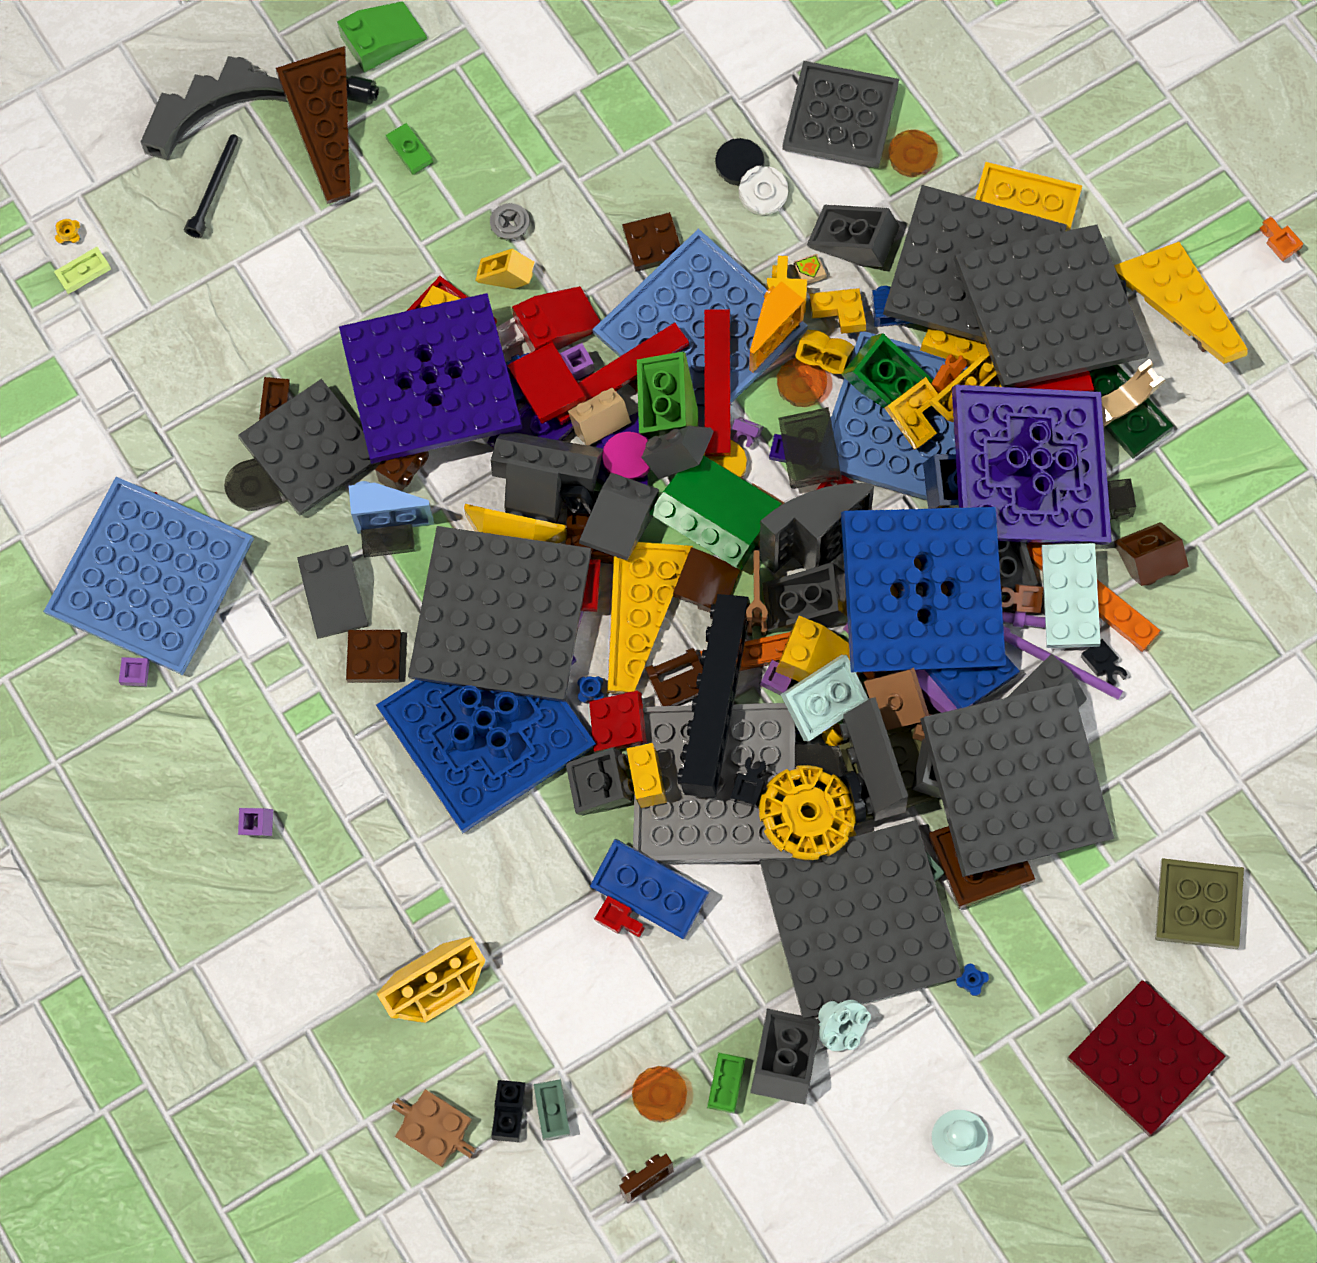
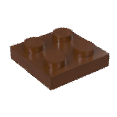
(651, 240)
(373, 656)
(637, 1183)

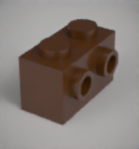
(399, 472)

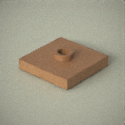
(898, 698)

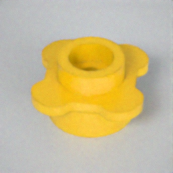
(65, 225)
(833, 736)

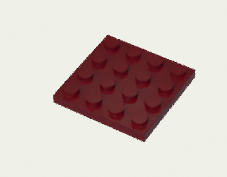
(1146, 1057)

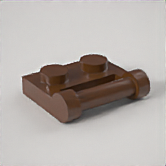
(680, 687)

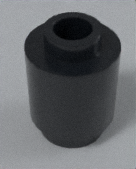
(361, 89)

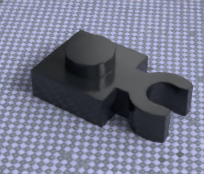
(1103, 660)
(749, 787)

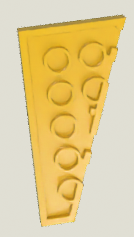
(1181, 295)
(638, 607)

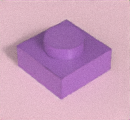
(134, 671)
(774, 681)

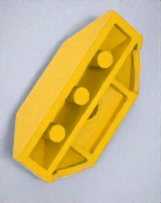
(977, 374)
(512, 525)
(433, 981)

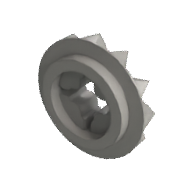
(509, 211)

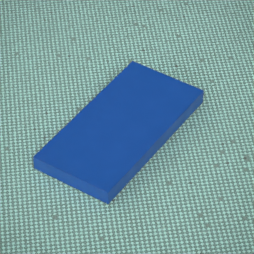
(649, 888)

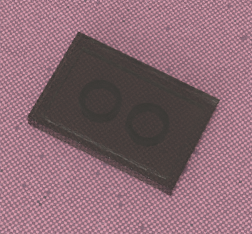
(810, 448)

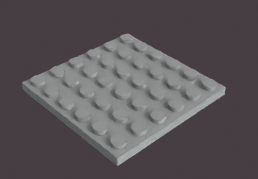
(707, 827)

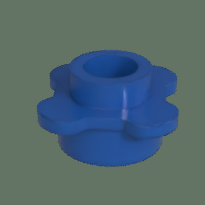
(585, 684)
(972, 987)

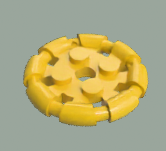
(807, 828)

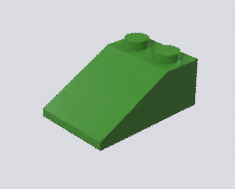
(380, 33)
(665, 395)

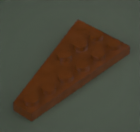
(319, 106)

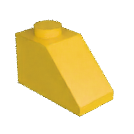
(505, 269)

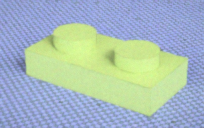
(82, 270)

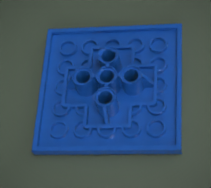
(954, 550)
(472, 773)

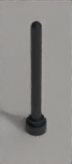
(196, 226)

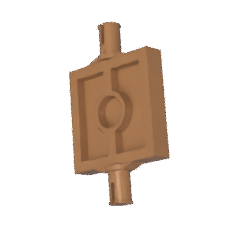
(433, 1128)

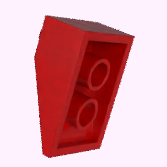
(555, 318)

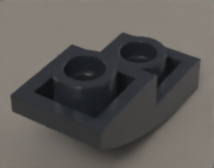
(508, 1111)

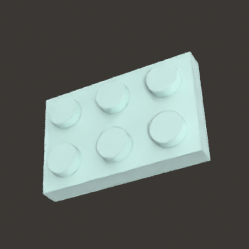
(824, 697)

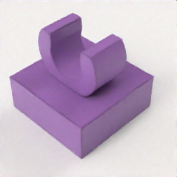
(747, 428)

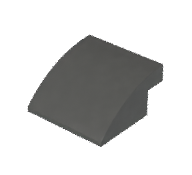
(811, 526)

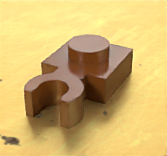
(1024, 598)

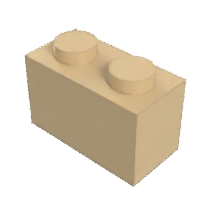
(599, 416)

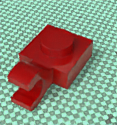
(616, 916)

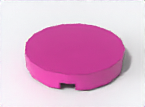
(623, 455)

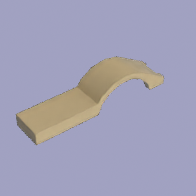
(1131, 394)

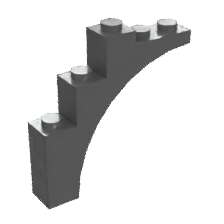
(206, 95)

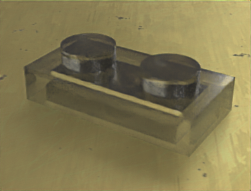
(388, 540)

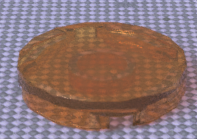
(913, 153)
(801, 383)
(659, 1094)

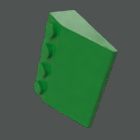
(715, 510)

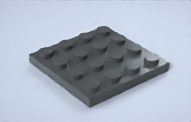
(840, 114)
(308, 447)

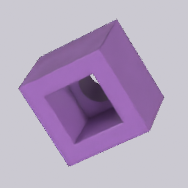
(578, 356)
(255, 821)

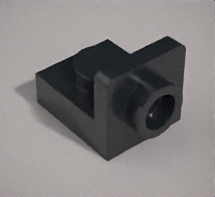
(578, 498)

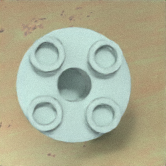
(842, 1024)
(959, 1138)

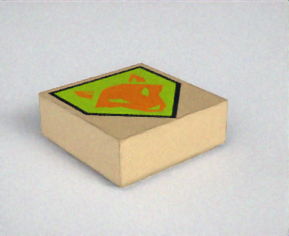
(810, 269)

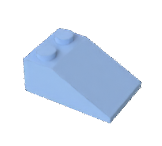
(383, 506)

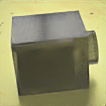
(1121, 499)

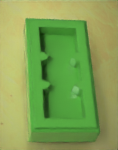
(409, 148)
(726, 1083)

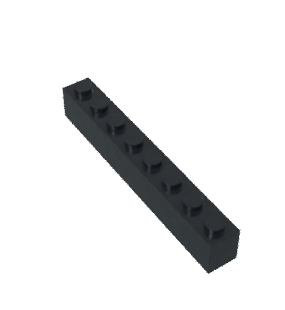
(715, 696)

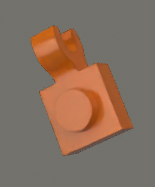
(1281, 241)
(948, 372)

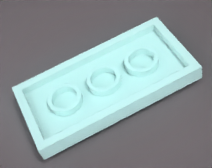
(1070, 595)

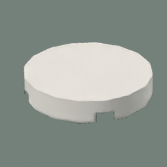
(763, 190)

